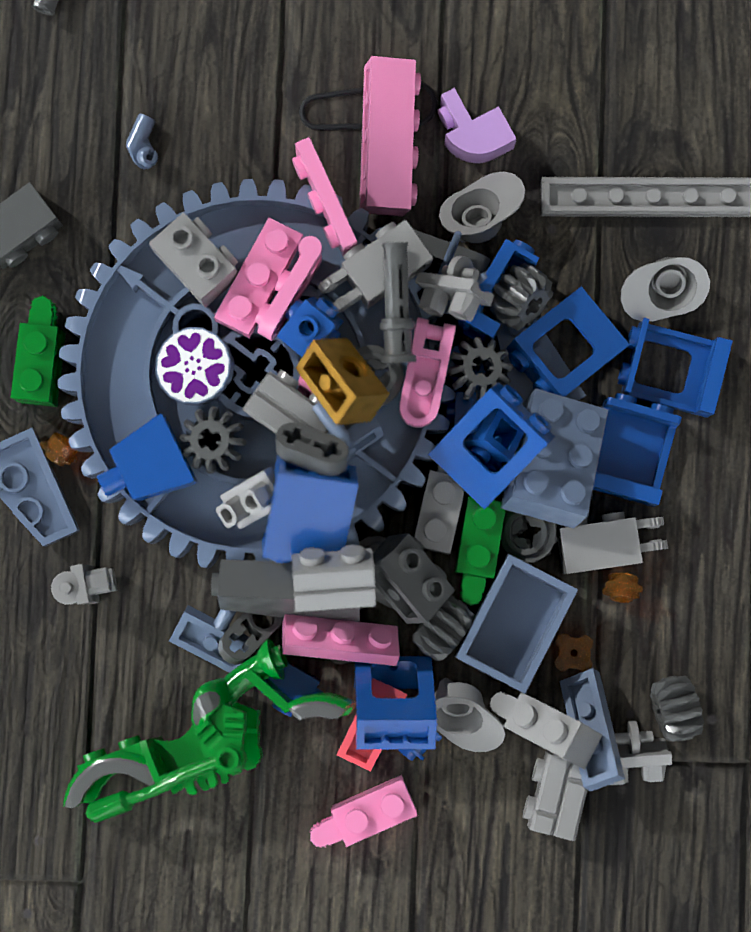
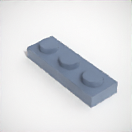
(587, 703)

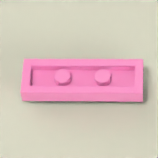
(323, 197)
(258, 277)
(340, 640)

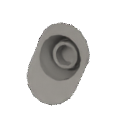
(483, 206)
(665, 288)
(465, 719)

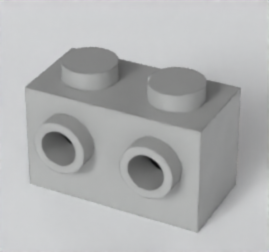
(195, 259)

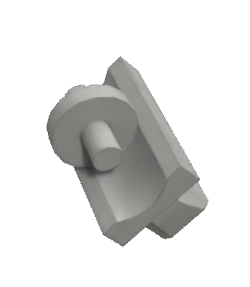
(455, 284)
(247, 500)
(83, 584)
(642, 751)

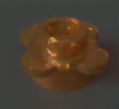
(59, 450)
(622, 587)
(582, 645)

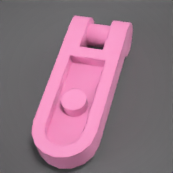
(290, 288)
(426, 376)

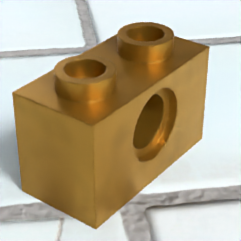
(342, 381)

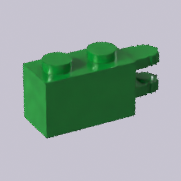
(38, 357)
(478, 548)

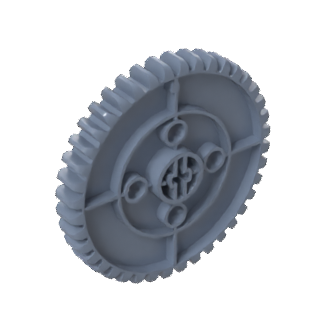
(147, 303)

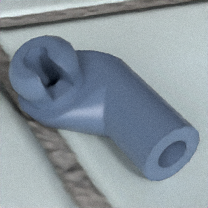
(139, 145)

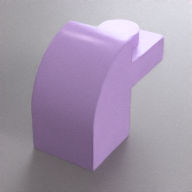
(474, 139)

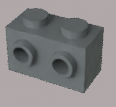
(410, 578)

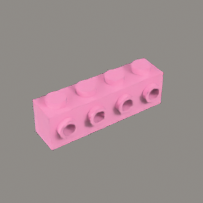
(388, 136)

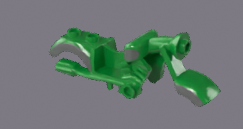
(219, 741)

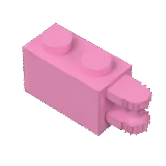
(365, 814)

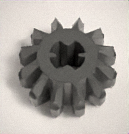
(521, 296)
(477, 356)
(217, 426)
(444, 629)
(677, 708)

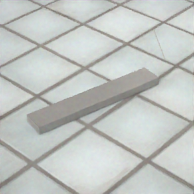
(646, 196)

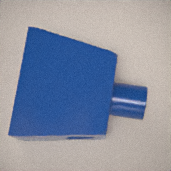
(148, 463)

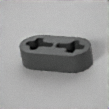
(312, 449)

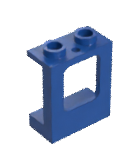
(508, 255)
(590, 322)
(703, 377)
(467, 469)
(396, 721)

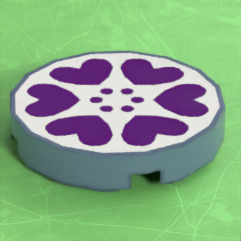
(194, 366)

